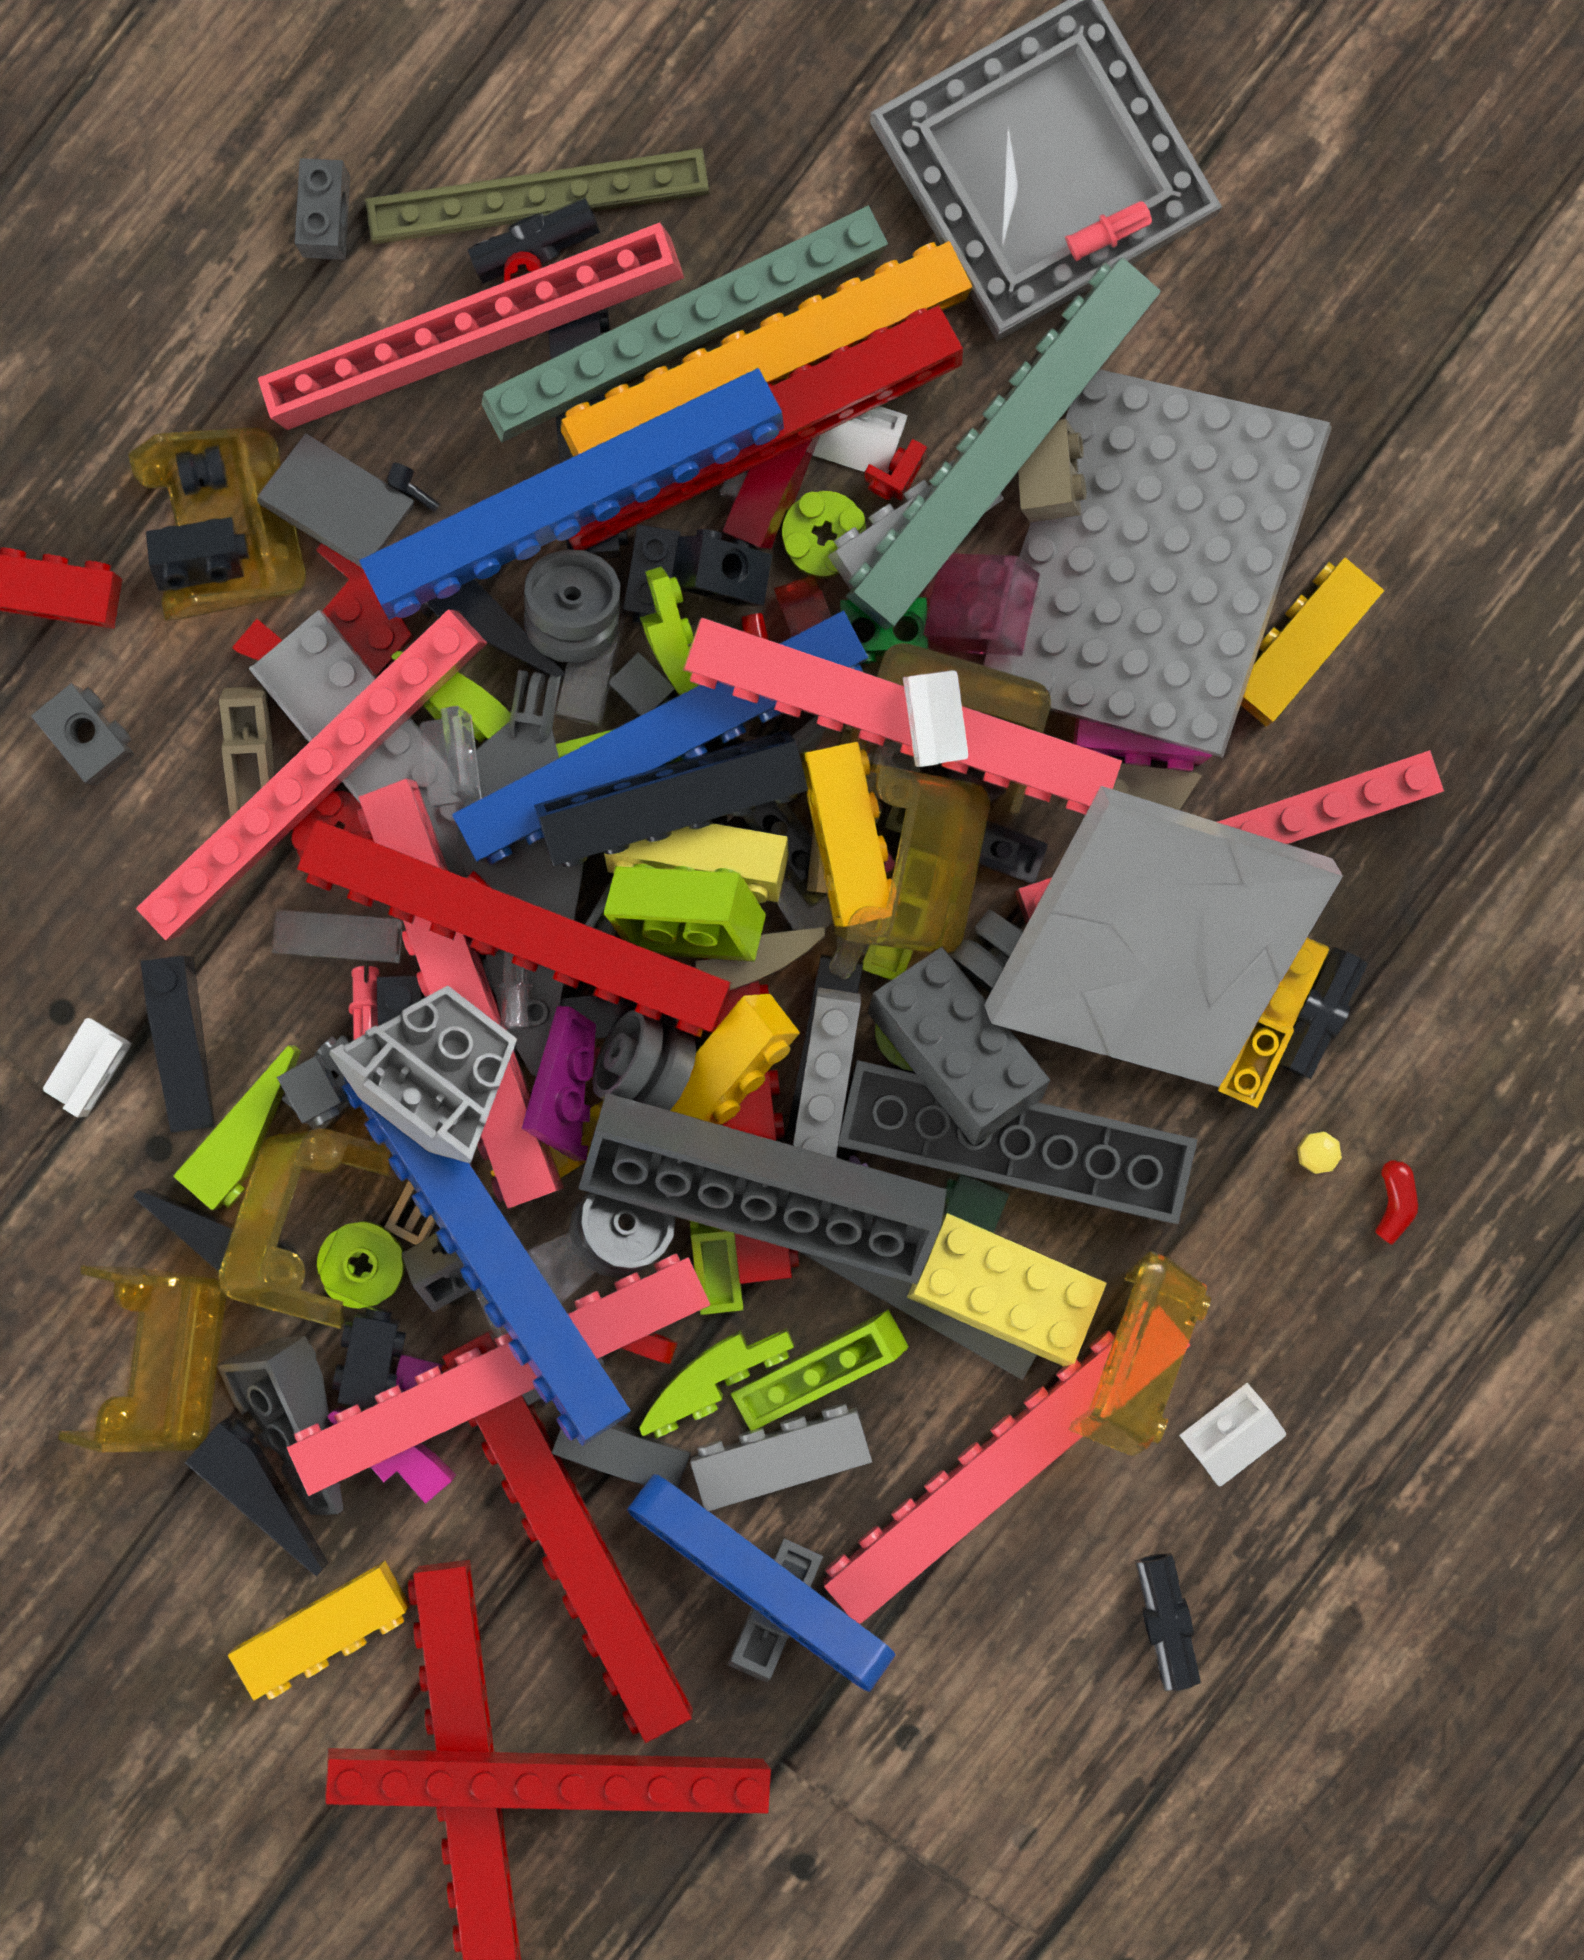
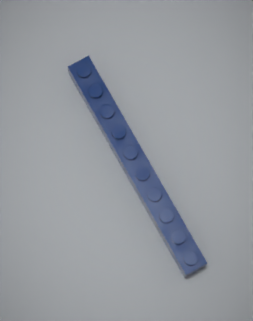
(573, 495)
(638, 746)
(507, 1278)

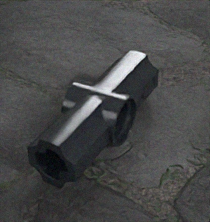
(536, 234)
(1323, 1012)
(1168, 1622)

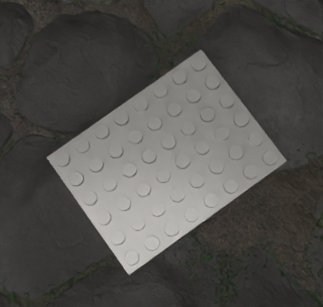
(1174, 563)

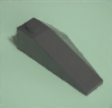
(284, 1396)

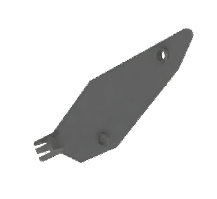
(528, 873)

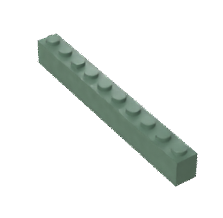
(683, 324)
(1002, 443)

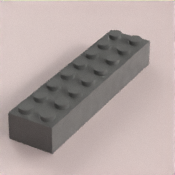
(1037, 1151)
(763, 1189)

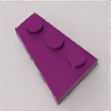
(558, 1095)

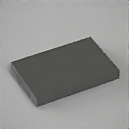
(335, 500)

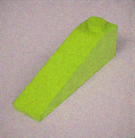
(230, 1151)
(821, 1370)

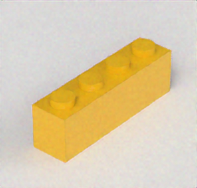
(1308, 638)
(846, 829)
(736, 1059)
(319, 1631)

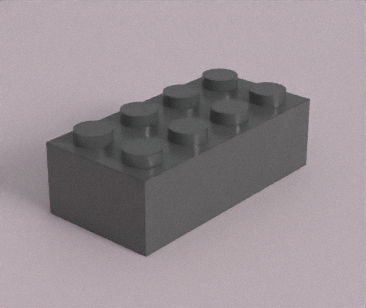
(949, 1042)

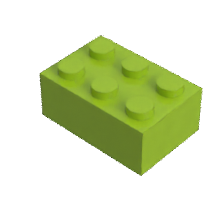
(686, 912)

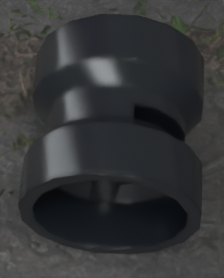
(202, 470)

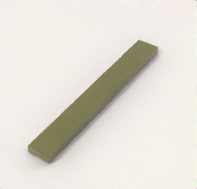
(518, 197)

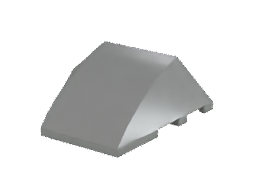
(431, 1071)

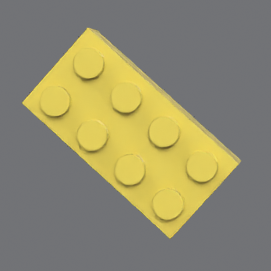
(1008, 1291)

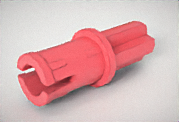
(1109, 230)
(364, 1000)

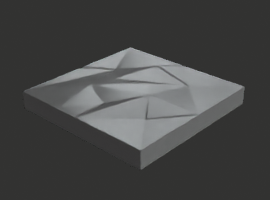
(1037, 147)
(1161, 938)

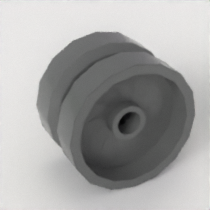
(571, 605)
(987, 965)
(644, 1061)
(610, 1249)

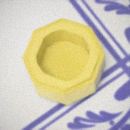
(1319, 1152)

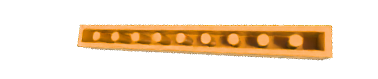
(780, 344)

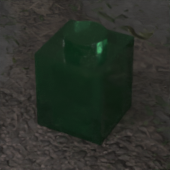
(974, 1202)

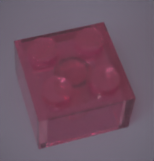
(982, 604)

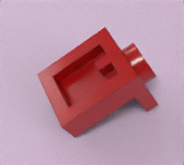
(905, 468)

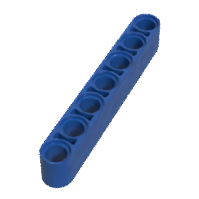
(761, 1582)

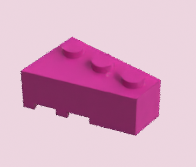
(1135, 748)

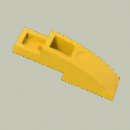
(1268, 1040)

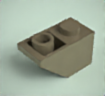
(1050, 476)

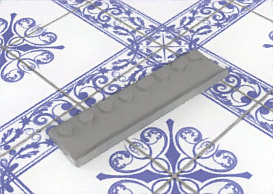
(314, 680)

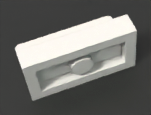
(864, 440)
(935, 718)
(86, 1067)
(1233, 1434)

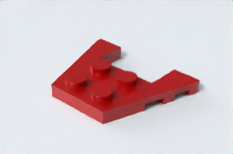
(353, 612)

